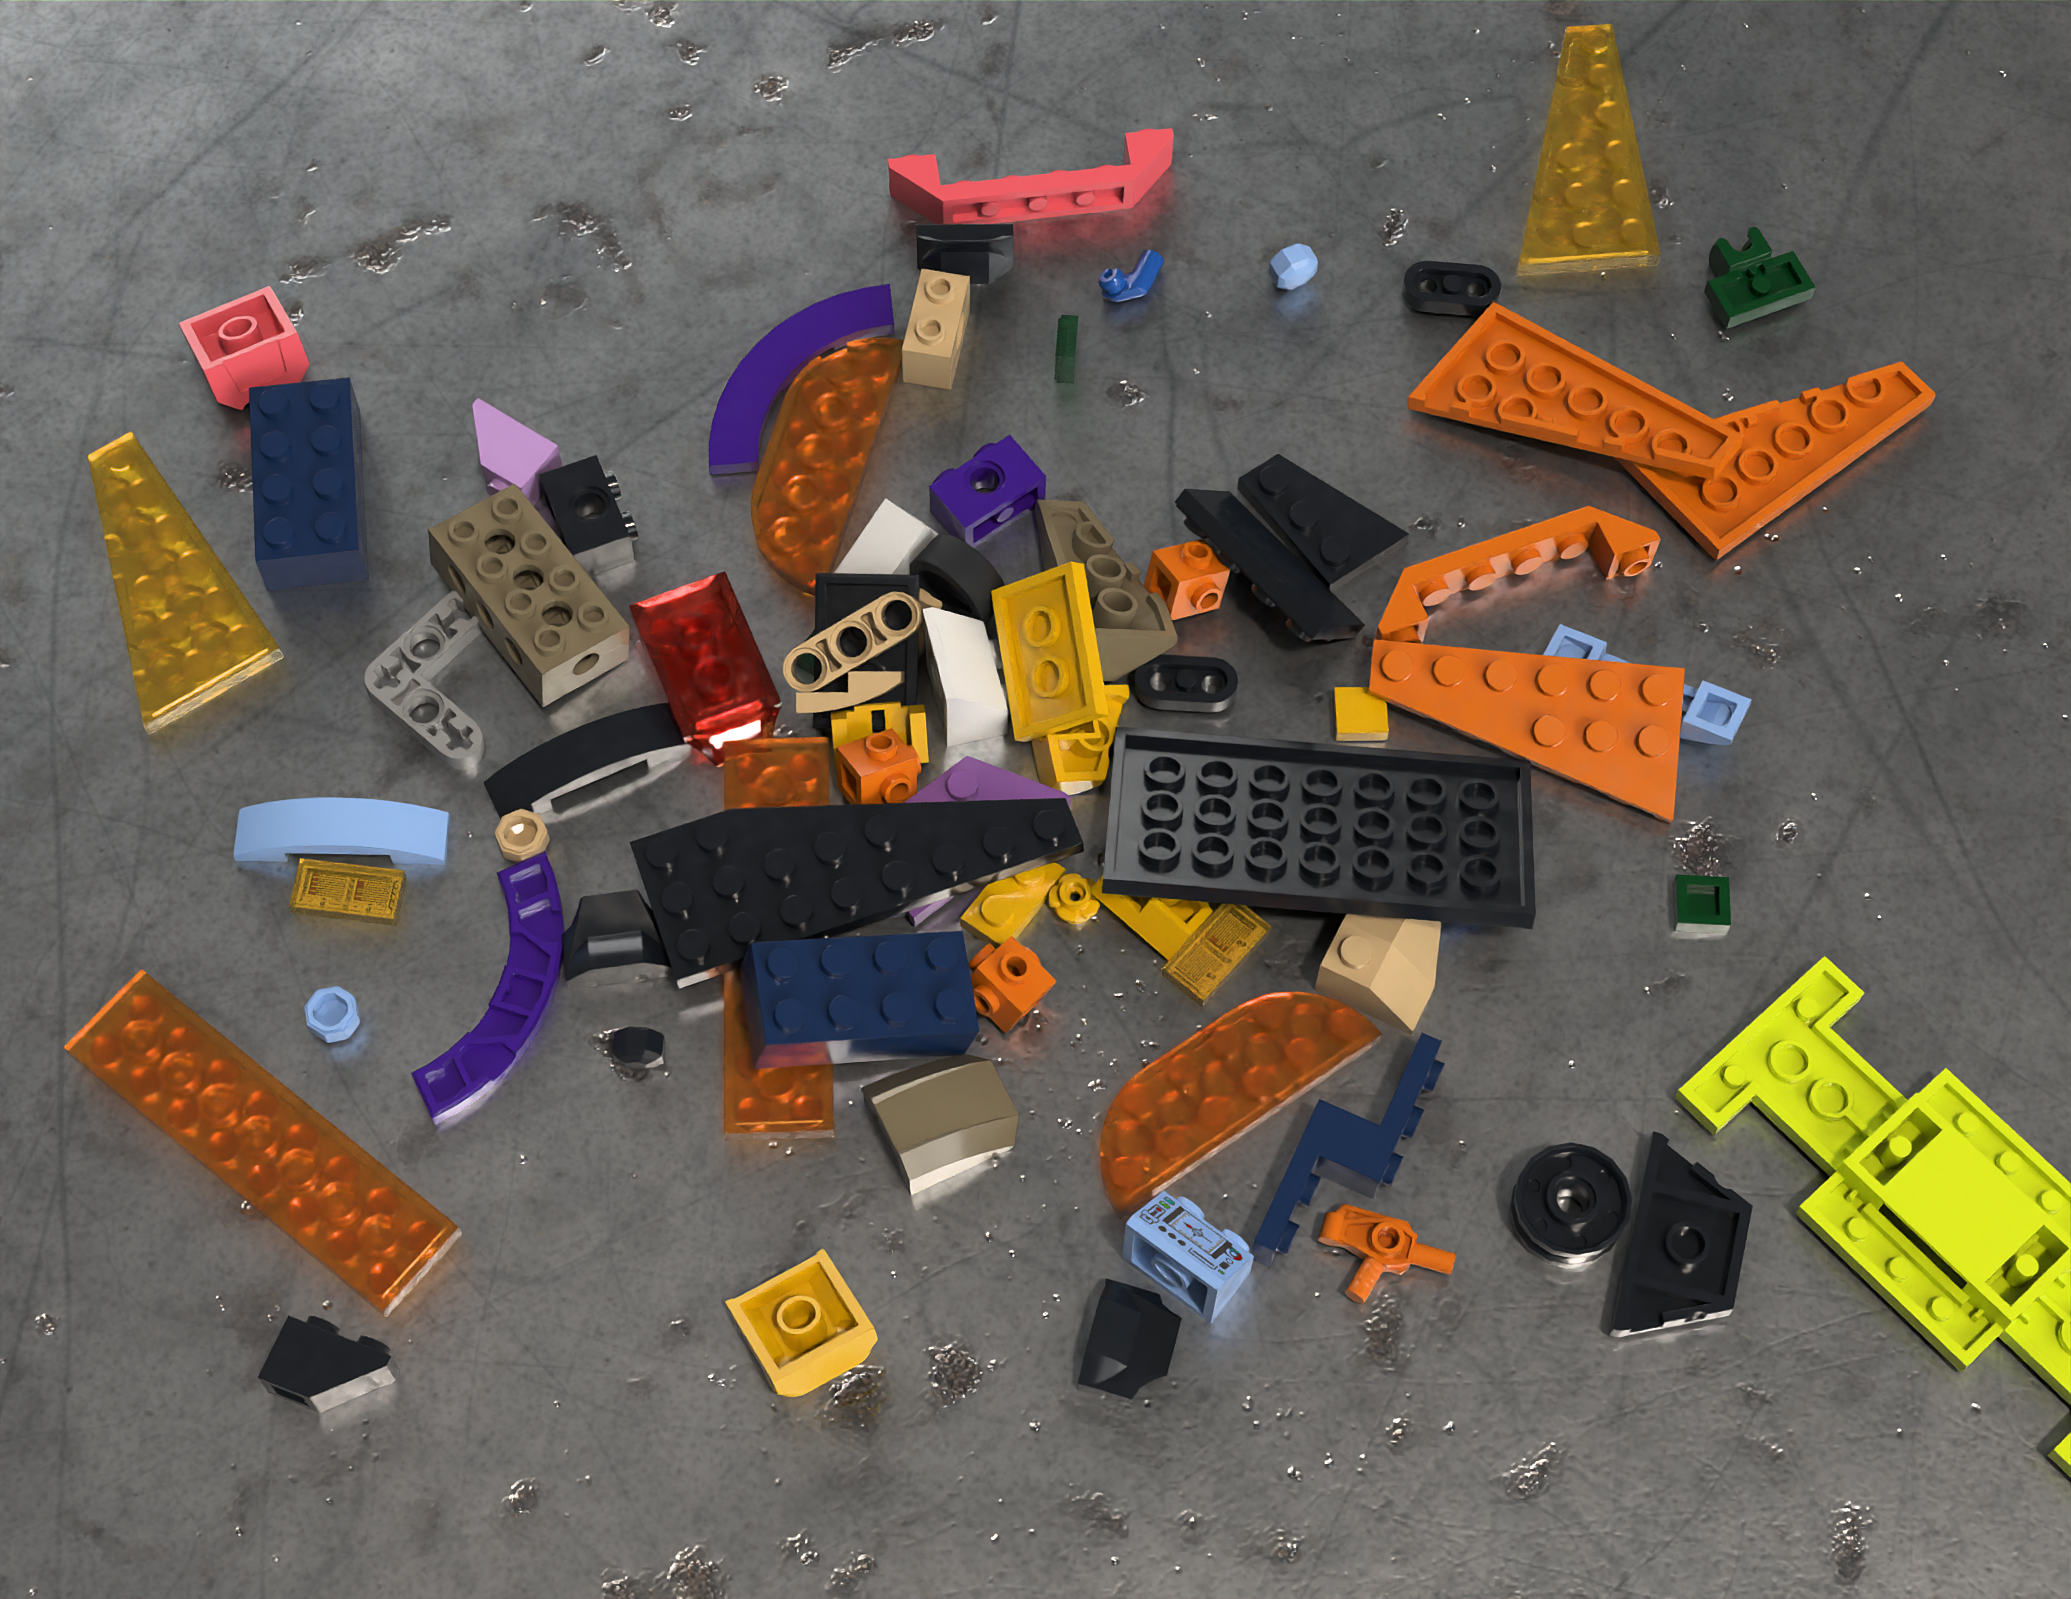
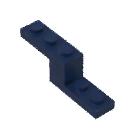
(1348, 1151)

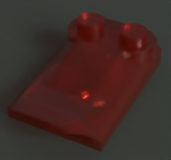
(708, 665)

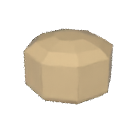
(521, 835)

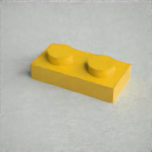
(1010, 904)

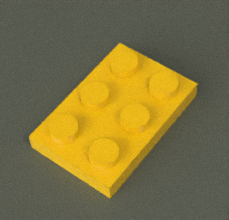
(1049, 652)

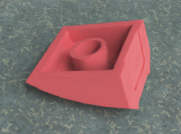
(246, 347)

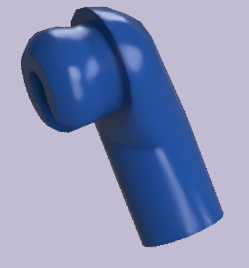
(1131, 285)

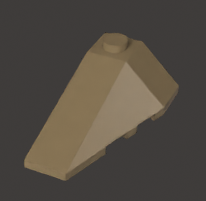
(1126, 618)

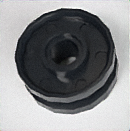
(1588, 1178)

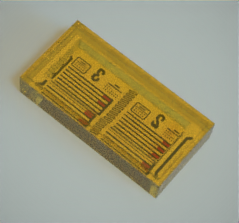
(348, 891)
(1216, 951)

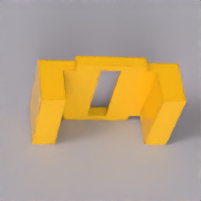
(906, 721)

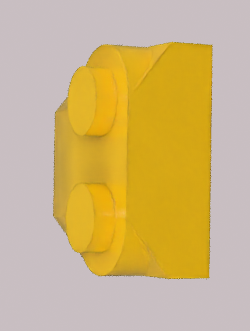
(804, 1326)

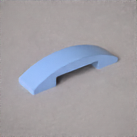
(1707, 712)
(342, 827)

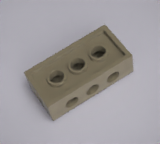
(529, 594)

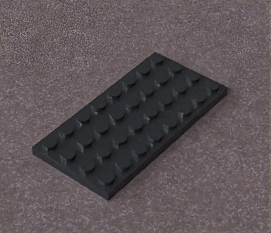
(1321, 828)

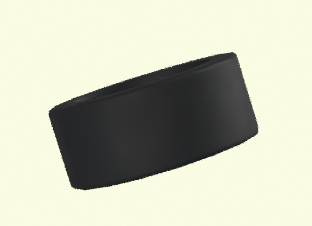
(957, 577)

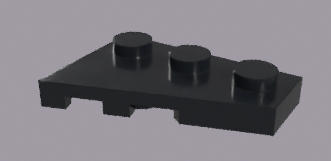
(1318, 522)

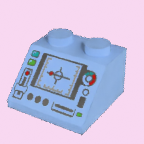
(1186, 1254)

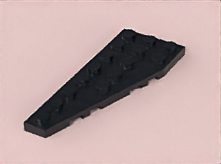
(831, 869)

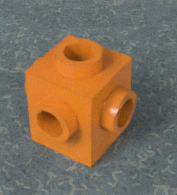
(1187, 578)
(877, 769)
(1008, 982)

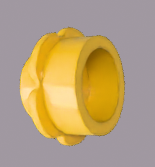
(1067, 909)

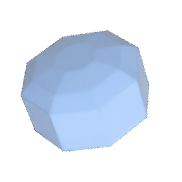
(1293, 266)
(332, 1014)

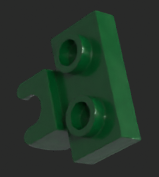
(1752, 282)

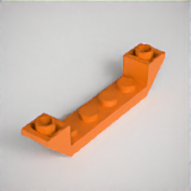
(1614, 541)

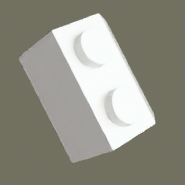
(964, 677)

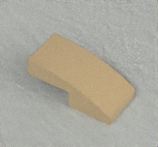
(861, 688)

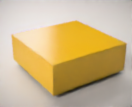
(1359, 715)

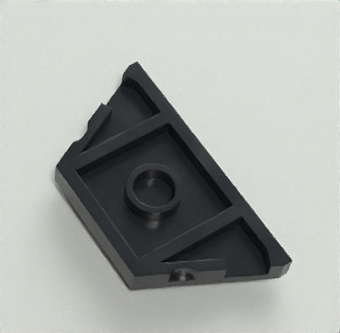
(1680, 1247)

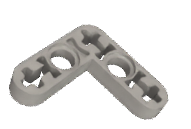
(416, 689)

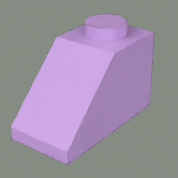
(512, 452)

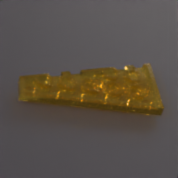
(1589, 181)
(177, 603)

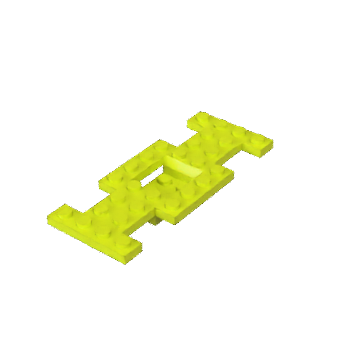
(1932, 1160)

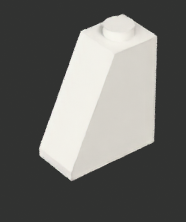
(887, 543)

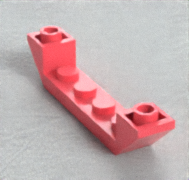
(1018, 198)

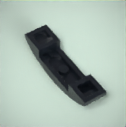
(584, 757)

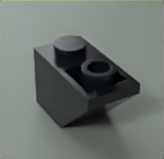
(322, 1368)

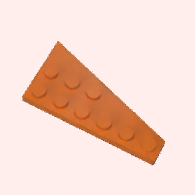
(1547, 389)
(1567, 715)

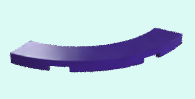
(777, 362)
(518, 1002)

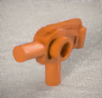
(1382, 1244)

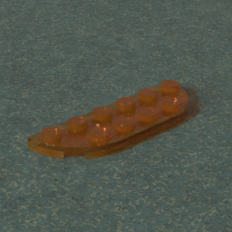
(821, 457)
(1222, 1088)

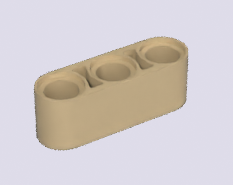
(827, 643)

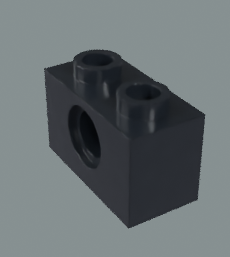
(583, 490)

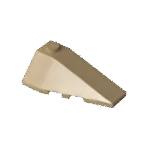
(1382, 967)

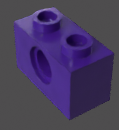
(979, 515)

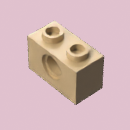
(936, 329)

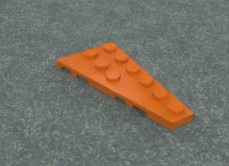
(1785, 454)

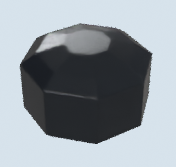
(638, 1048)

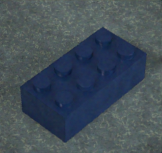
(308, 484)
(858, 999)

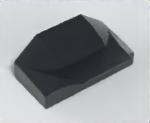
(966, 249)
(613, 942)
(1127, 1342)

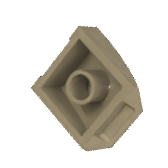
(943, 1117)

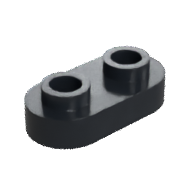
(1450, 287)
(1185, 681)

